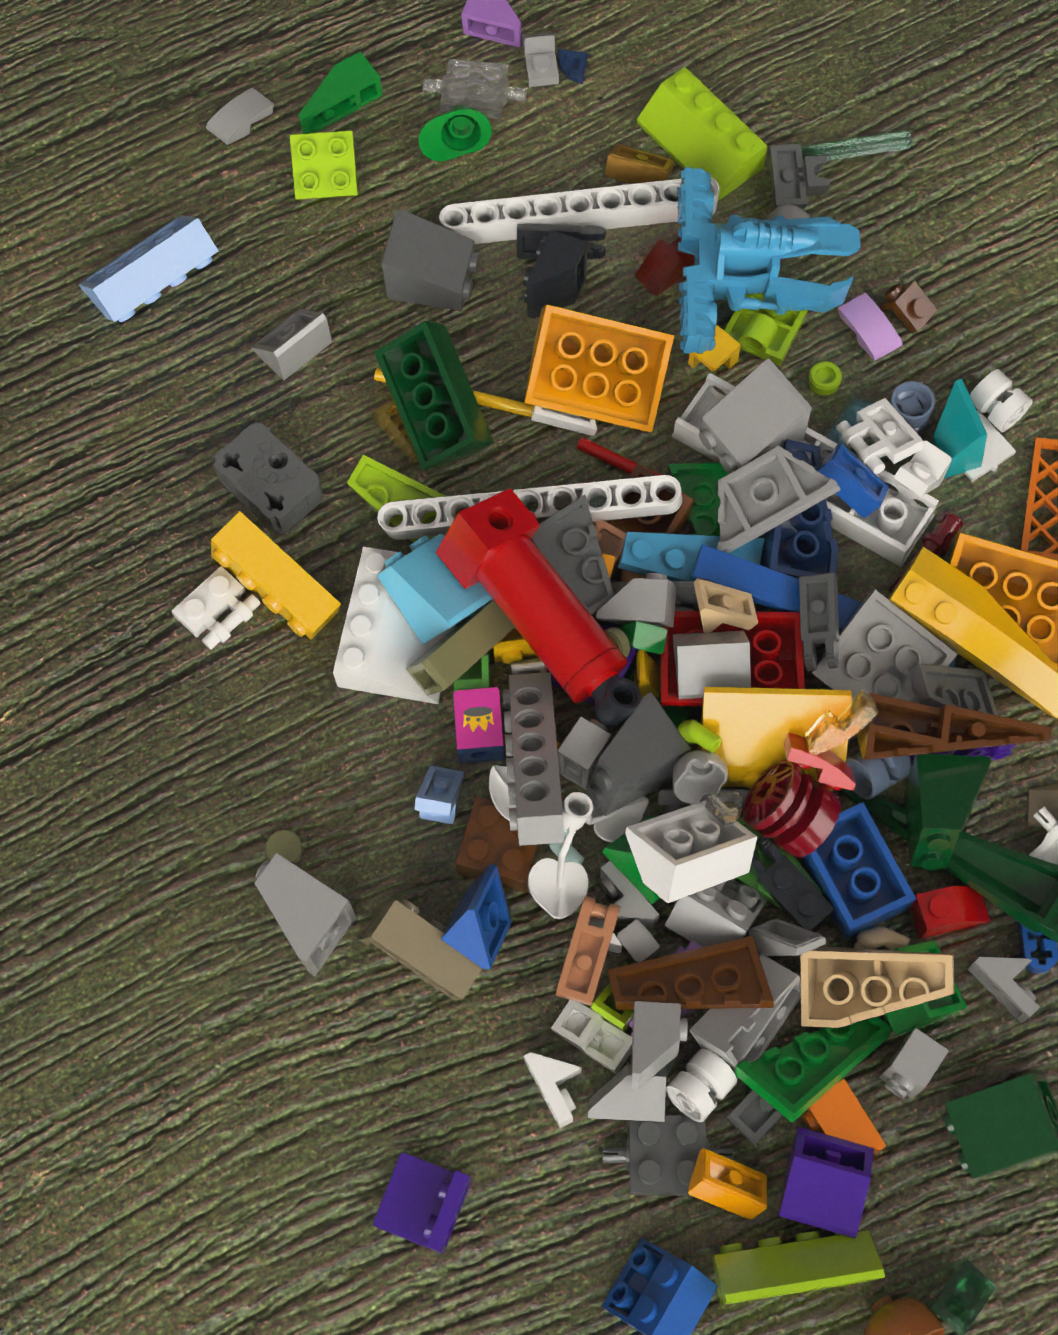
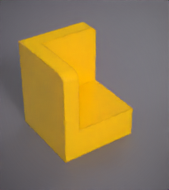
(725, 352)

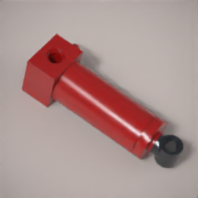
(495, 548)

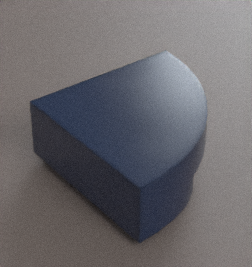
(573, 64)

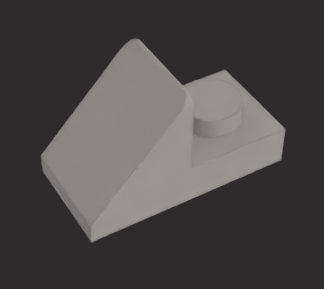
(540, 58)
(631, 900)
(997, 977)

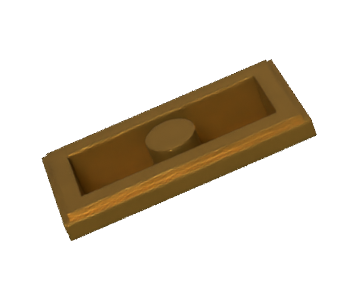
(637, 165)

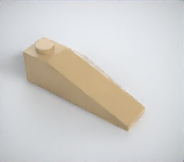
(861, 984)

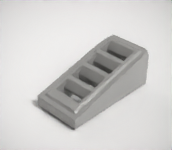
(784, 939)

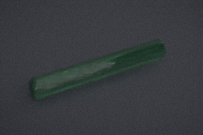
(860, 146)

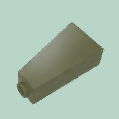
(460, 648)

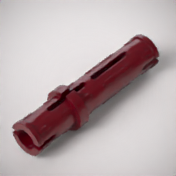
(938, 540)

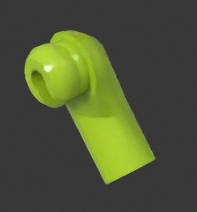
(696, 733)

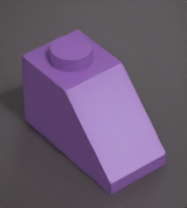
(492, 21)

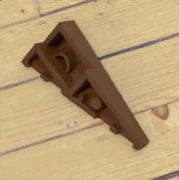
(916, 728)

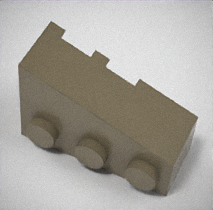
(419, 947)

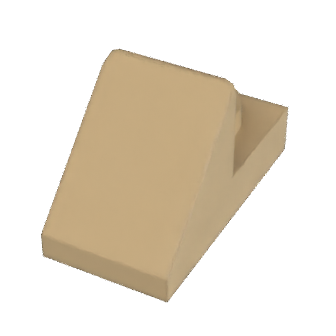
(724, 605)

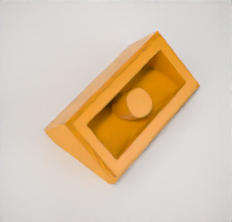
(728, 1185)

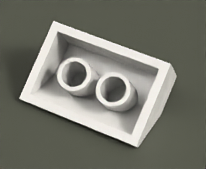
(689, 851)

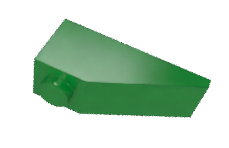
(343, 91)

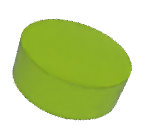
(825, 378)

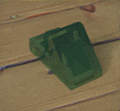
(962, 1297)

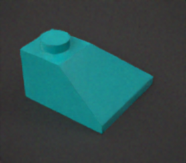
(960, 432)

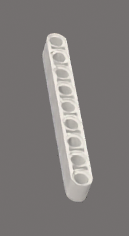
(562, 206)
(546, 497)

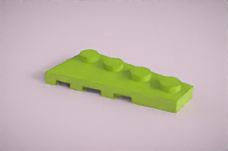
(383, 485)

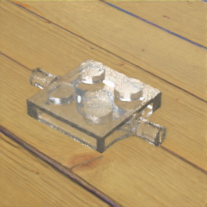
(476, 85)

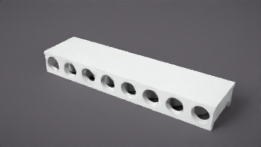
(887, 531)

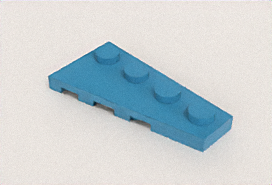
(675, 553)

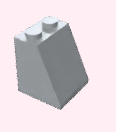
(755, 418)
(305, 909)

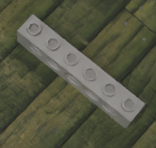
(534, 760)

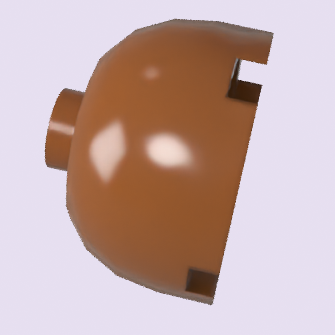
(902, 1317)

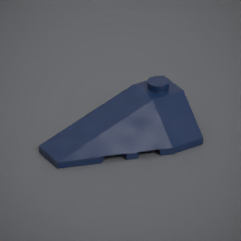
(805, 541)

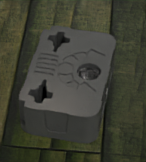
(261, 482)

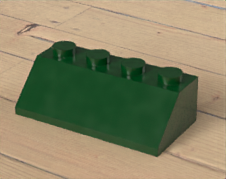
(433, 396)

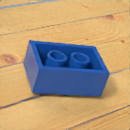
(858, 874)

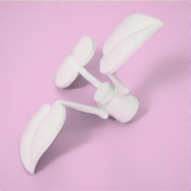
(557, 884)

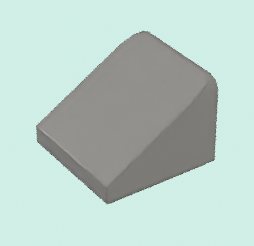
(639, 942)

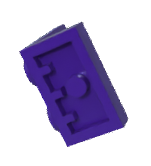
(422, 1202)

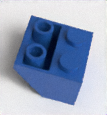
(659, 1293)

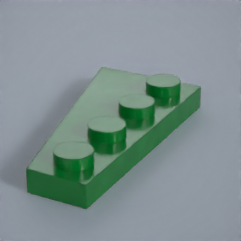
(811, 1065)

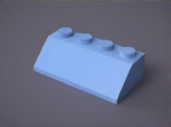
(149, 268)

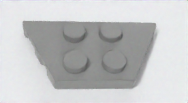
(766, 496)

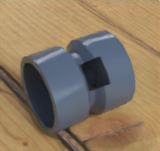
(914, 403)
(877, 775)

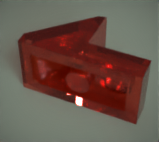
(663, 266)

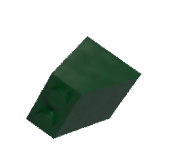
(939, 803)
(1004, 1125)

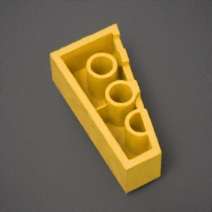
(273, 576)

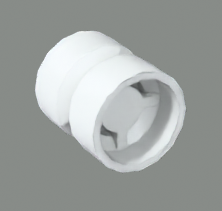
(989, 396)
(698, 1088)

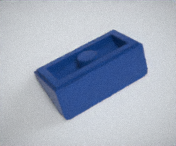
(858, 484)

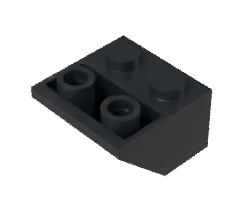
(556, 273)

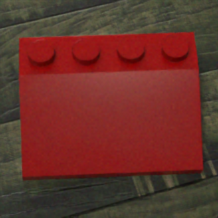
(774, 653)

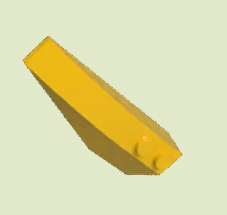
(976, 628)

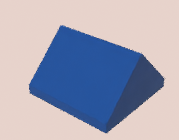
(480, 920)

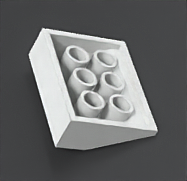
(378, 639)

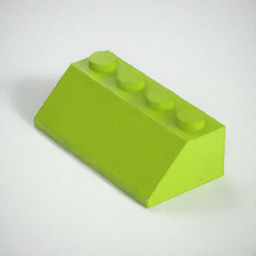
(702, 132)
(795, 1266)

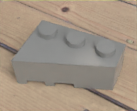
(747, 1032)

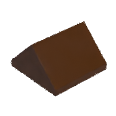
(666, 524)

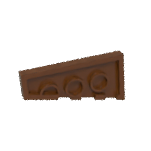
(697, 979)

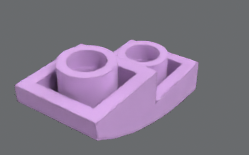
(870, 325)

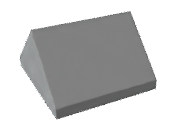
(294, 342)
(711, 661)

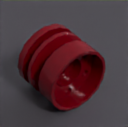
(791, 809)

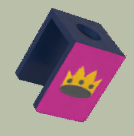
(479, 725)

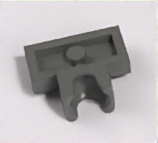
(793, 176)

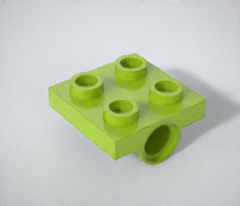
(324, 165)
(765, 331)

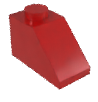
(948, 910)

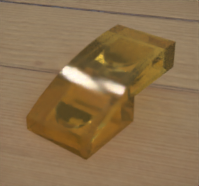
(833, 730)

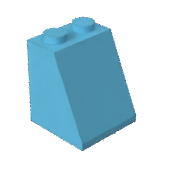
(428, 590)

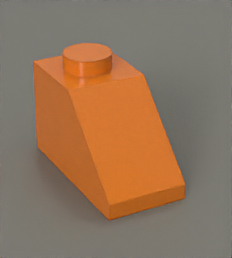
(842, 1117)

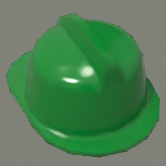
(454, 133)

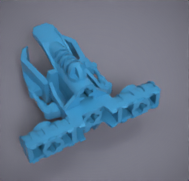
(746, 260)

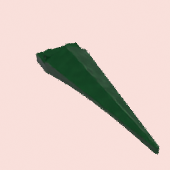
(1009, 879)

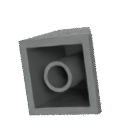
(428, 263)
(637, 758)

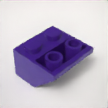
(826, 1182)

